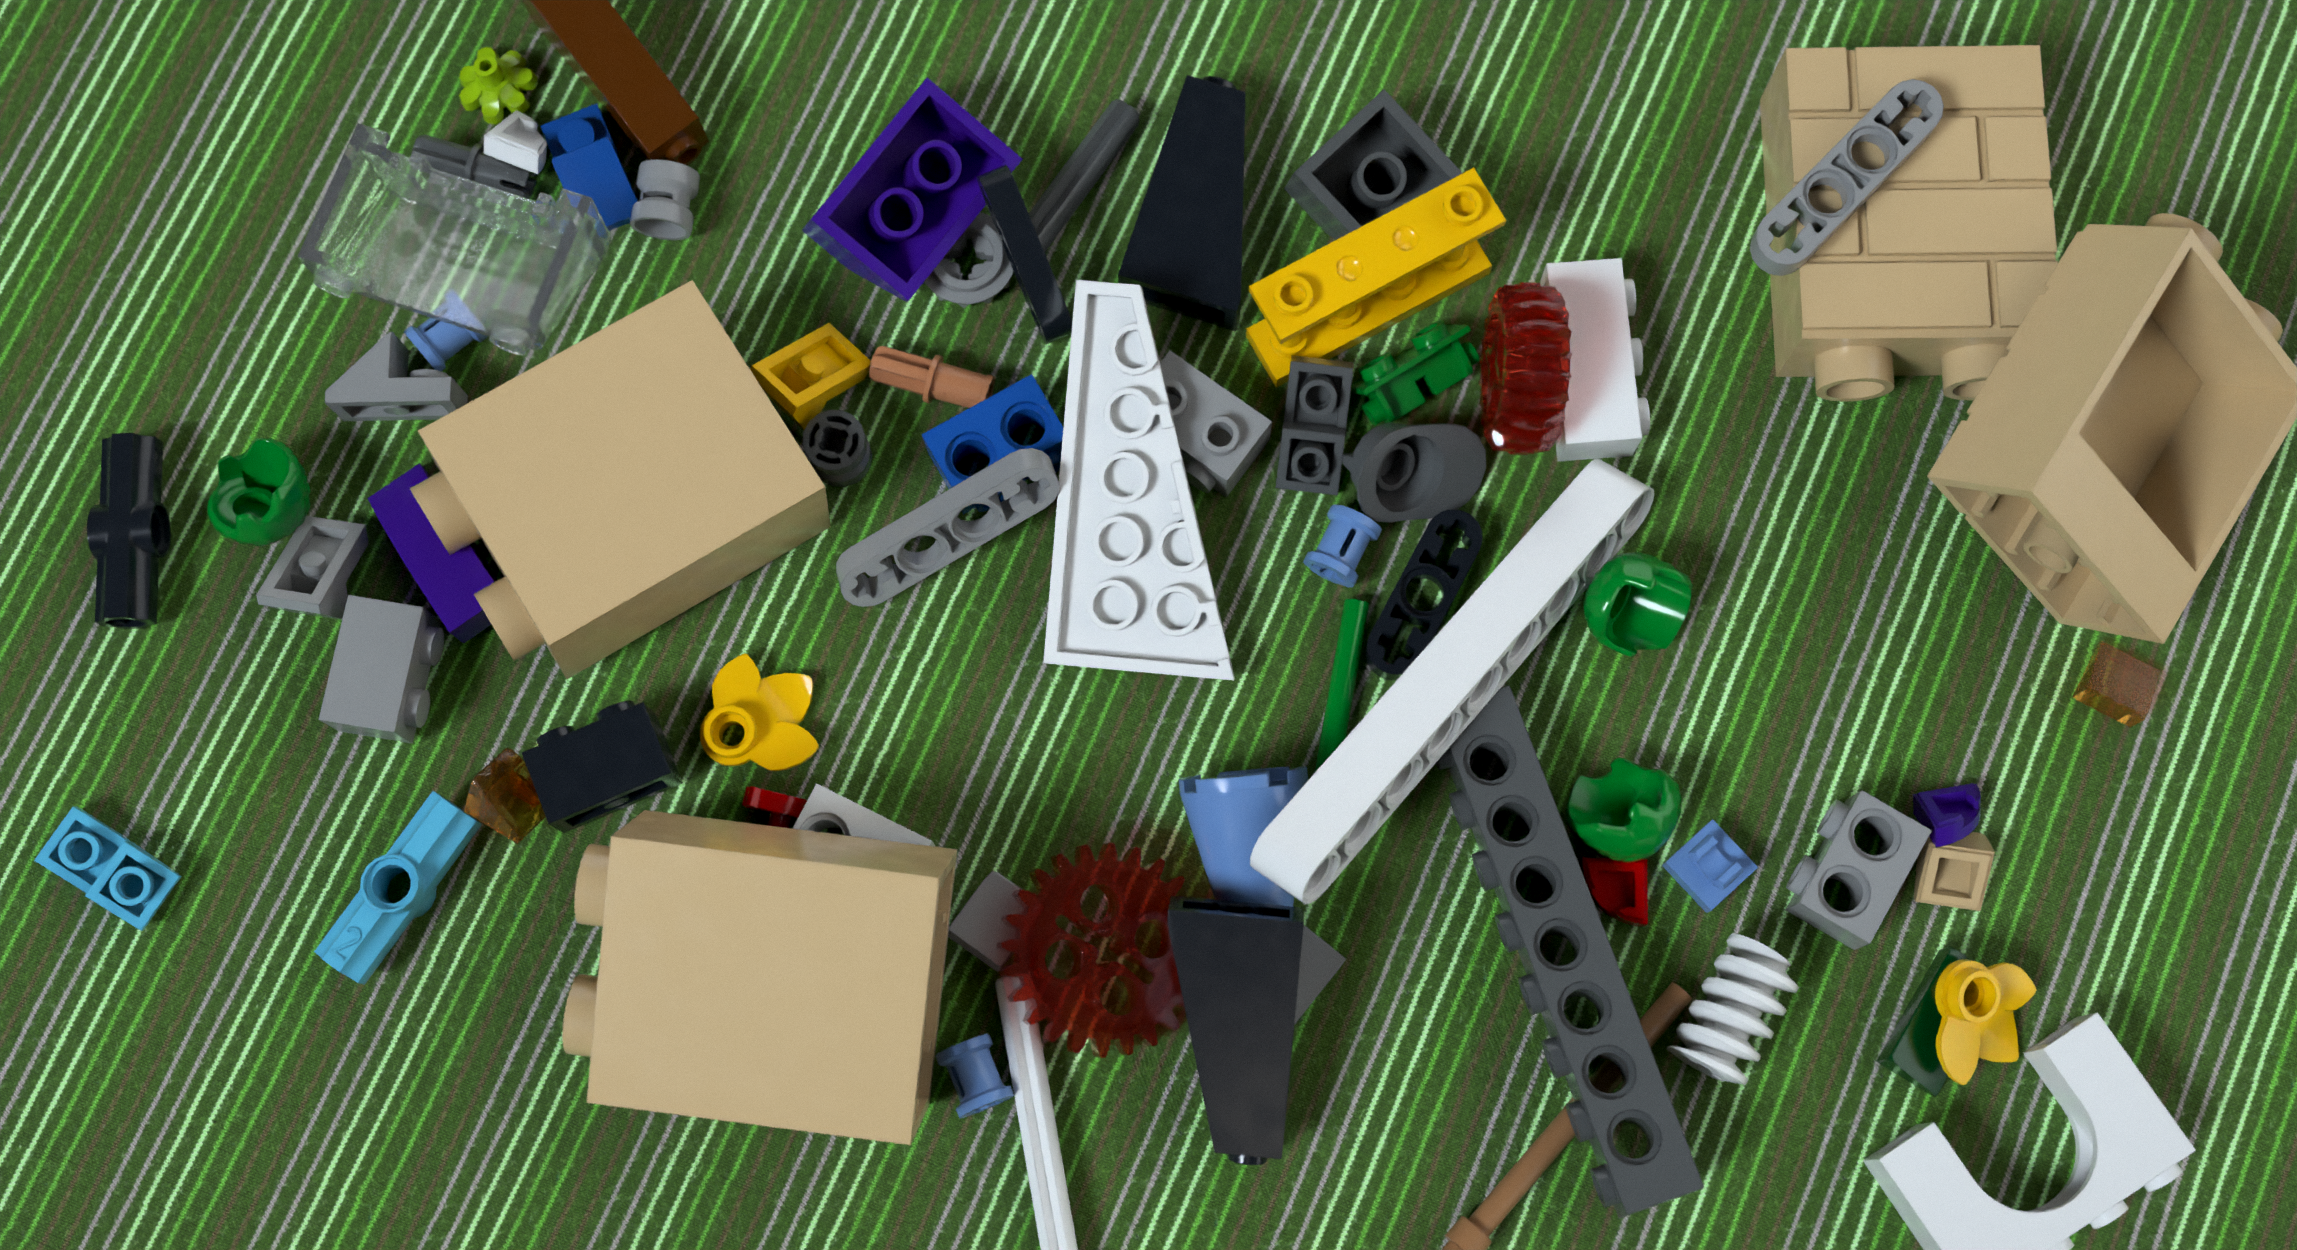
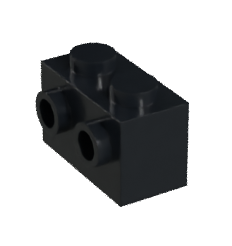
(601, 765)

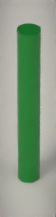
(1343, 678)

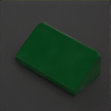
(1912, 1044)

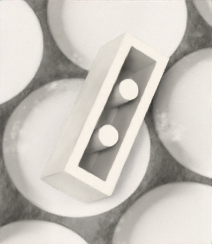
(1603, 404)

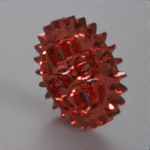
(1074, 1000)

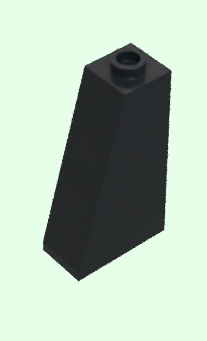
(1192, 215)
(1240, 1006)

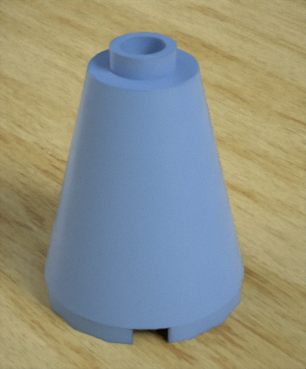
(1228, 819)

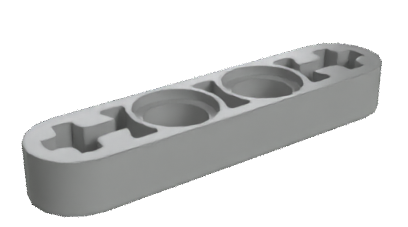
(1846, 177)
(952, 535)

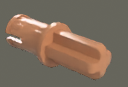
(930, 377)

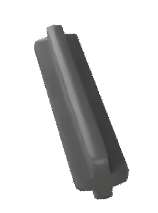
(1083, 170)

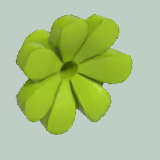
(496, 84)

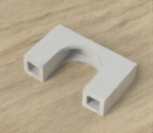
(2120, 1143)

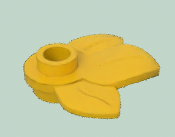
(768, 713)
(1978, 1015)

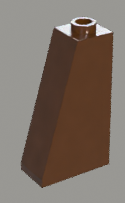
(622, 77)

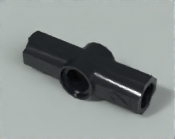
(129, 531)

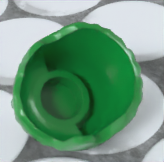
(260, 494)
(1637, 603)
(1625, 811)

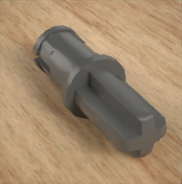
(475, 166)

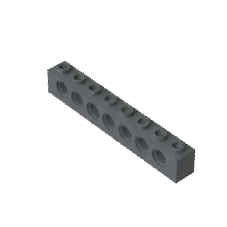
(1667, 1165)

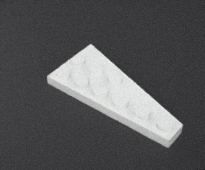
(1126, 536)

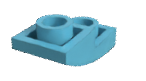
(108, 868)

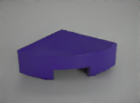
(1948, 812)

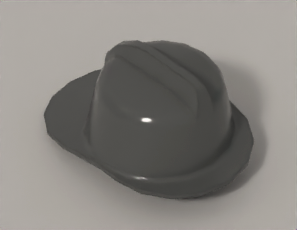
(1415, 470)

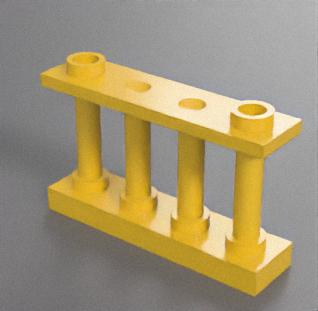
(1374, 275)

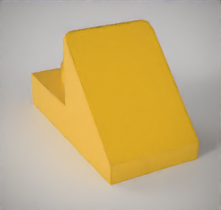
(811, 372)

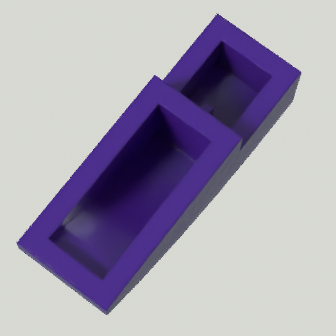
(443, 578)

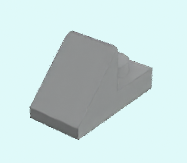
(382, 391)
(315, 568)

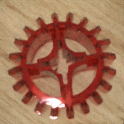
(1525, 368)

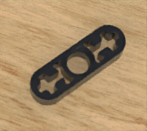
(1025, 253)
(1428, 547)

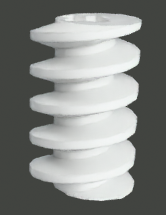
(1734, 1009)

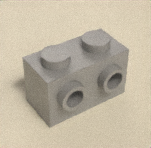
(1213, 427)
(382, 669)

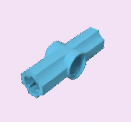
(371, 921)

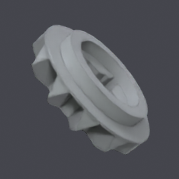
(985, 279)

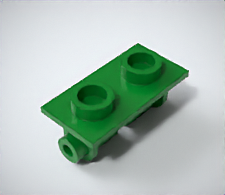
(1435, 357)

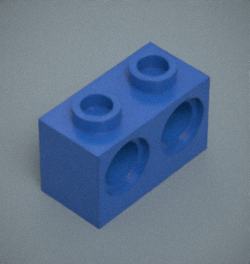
(988, 432)

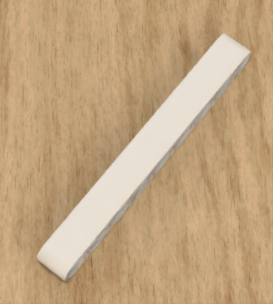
(1450, 682)

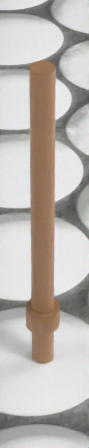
(1474, 1231)

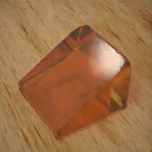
(2117, 685)
(505, 797)

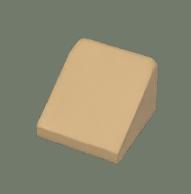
(1954, 872)

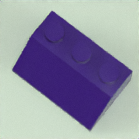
(910, 193)

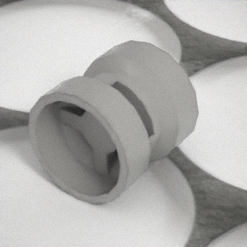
(665, 200)

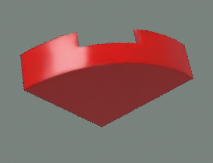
(1618, 888)

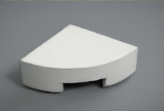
(517, 143)

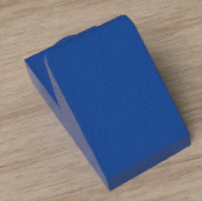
(591, 163)

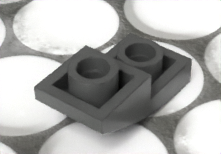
(1314, 425)

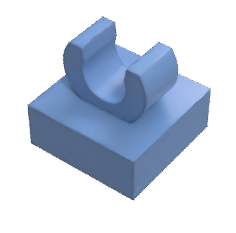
(1709, 866)

